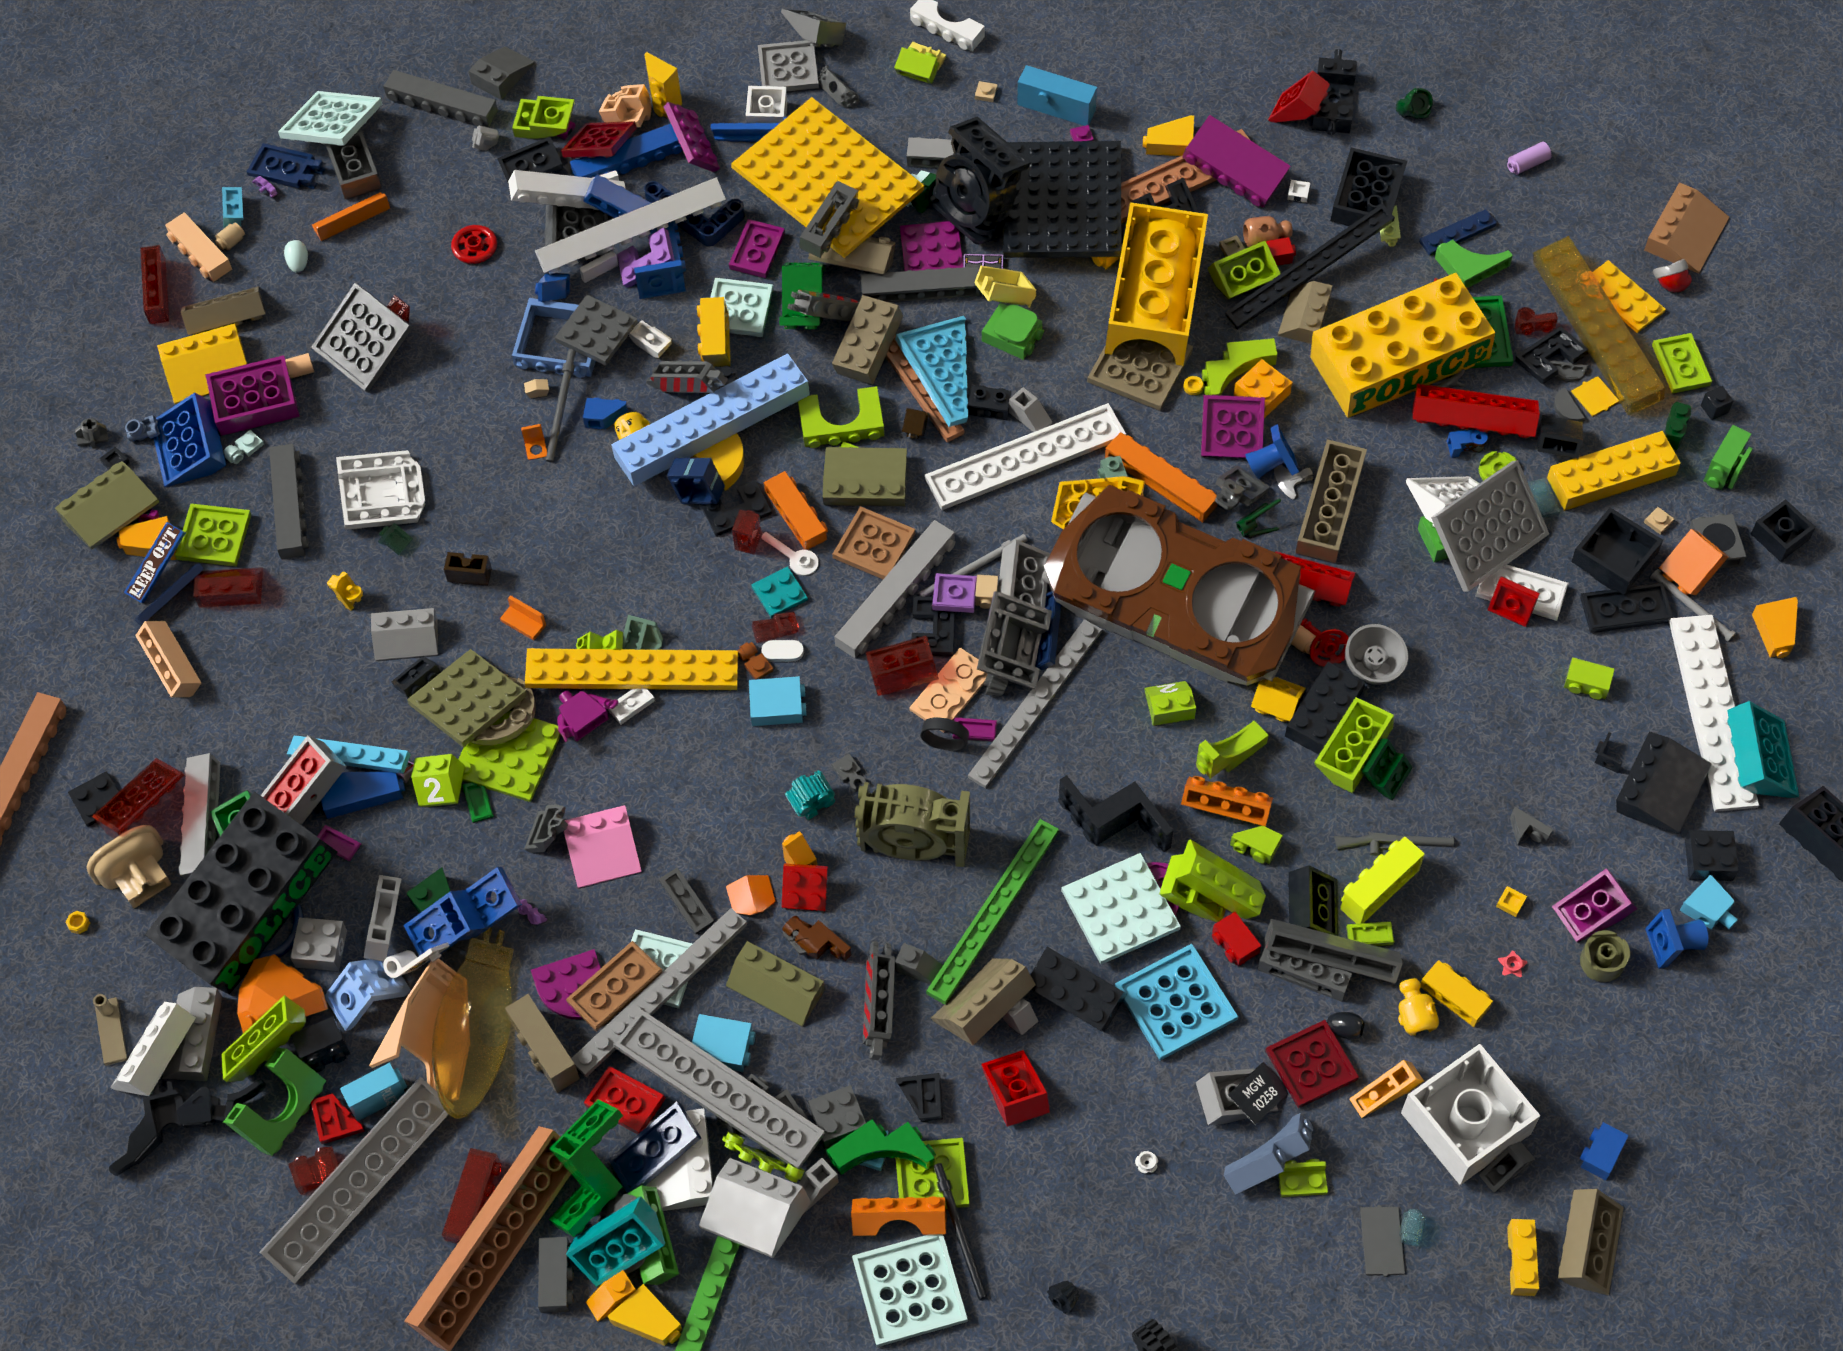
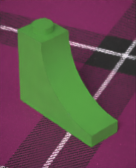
(1469, 265)

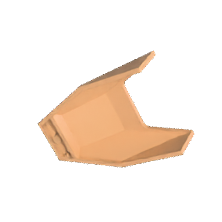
(416, 1019)

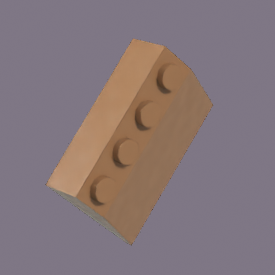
(1687, 228)

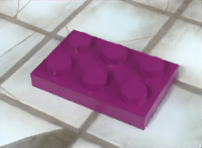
(756, 248)

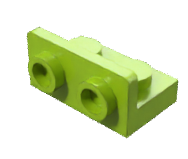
(1303, 1178)

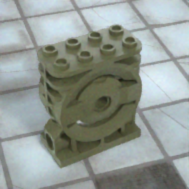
(912, 822)

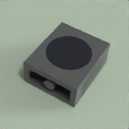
(1724, 534)

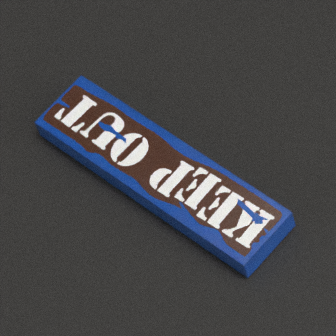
(154, 562)

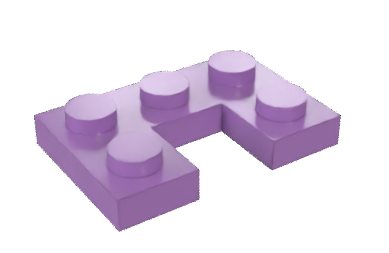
(660, 252)

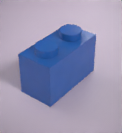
(1603, 1151)

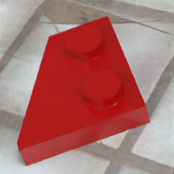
(333, 1119)

